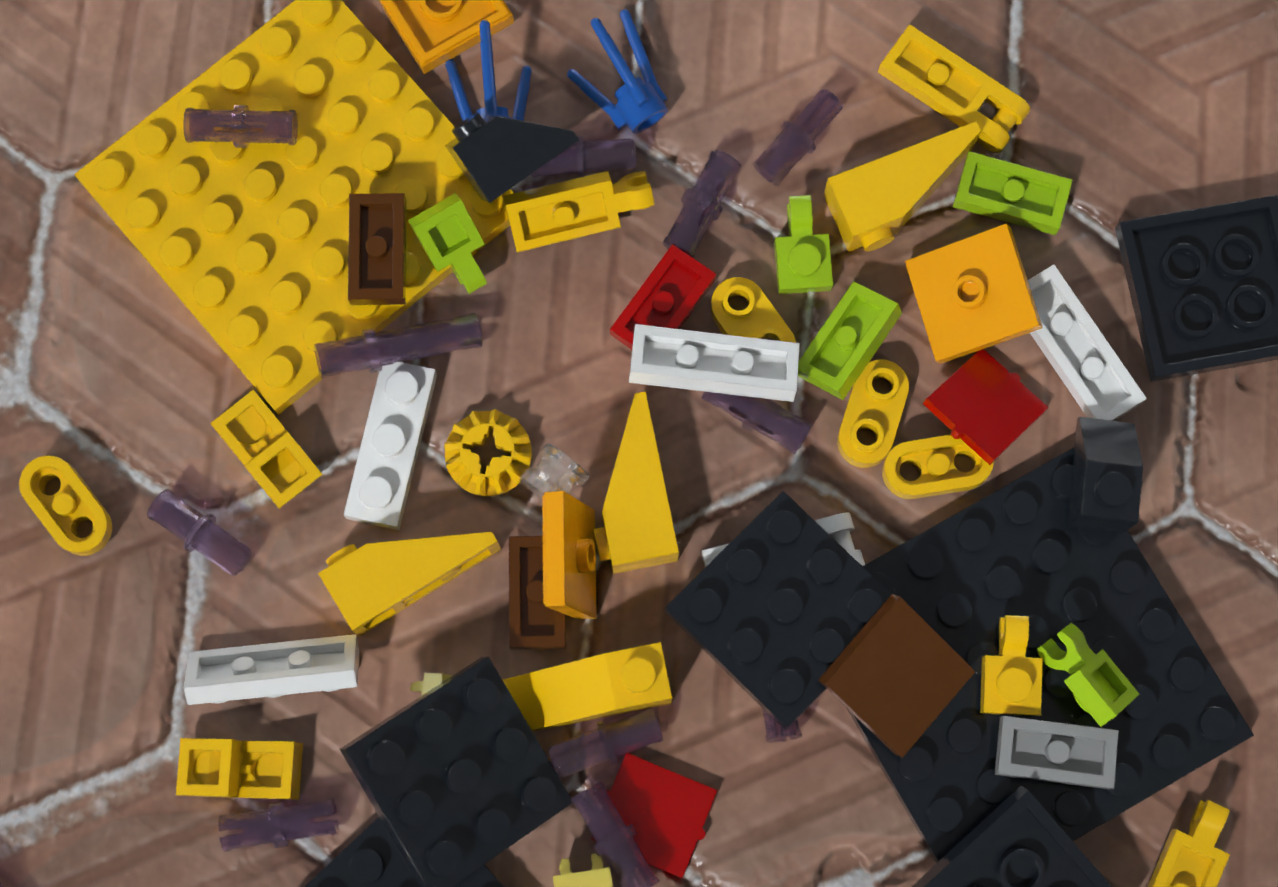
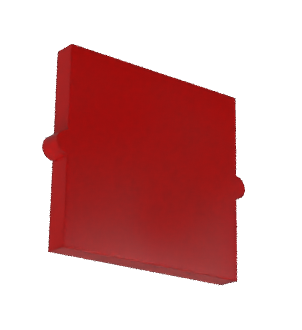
(985, 406)
(663, 810)

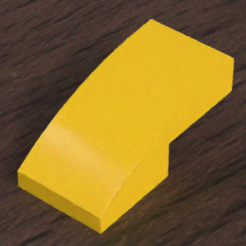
(266, 449)
(239, 768)

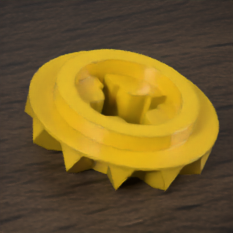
(503, 471)

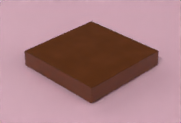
(896, 675)

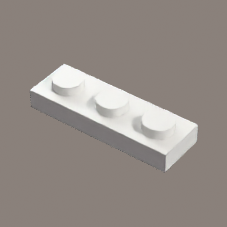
(1081, 351)
(714, 363)
(390, 445)
(272, 669)

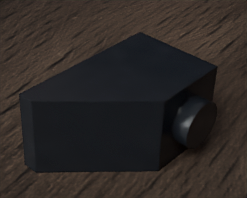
(504, 151)
(1105, 476)

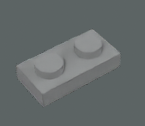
(1056, 752)

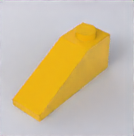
(885, 193)
(636, 507)
(392, 575)
(593, 687)

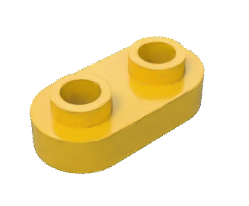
(755, 321)
(874, 412)
(935, 466)
(66, 508)

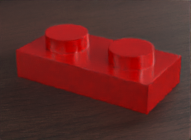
(665, 296)

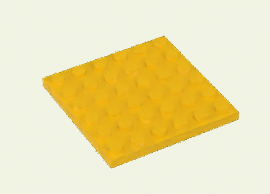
(264, 229)

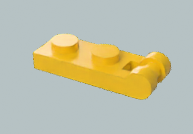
(953, 87)

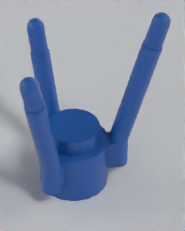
(488, 83)
(638, 102)

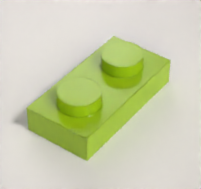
(1012, 193)
(848, 340)

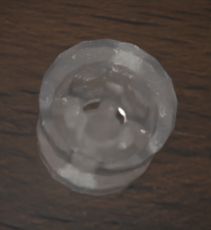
(554, 473)

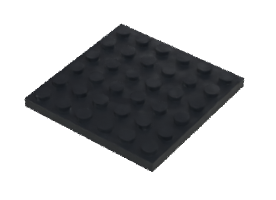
(1023, 560)

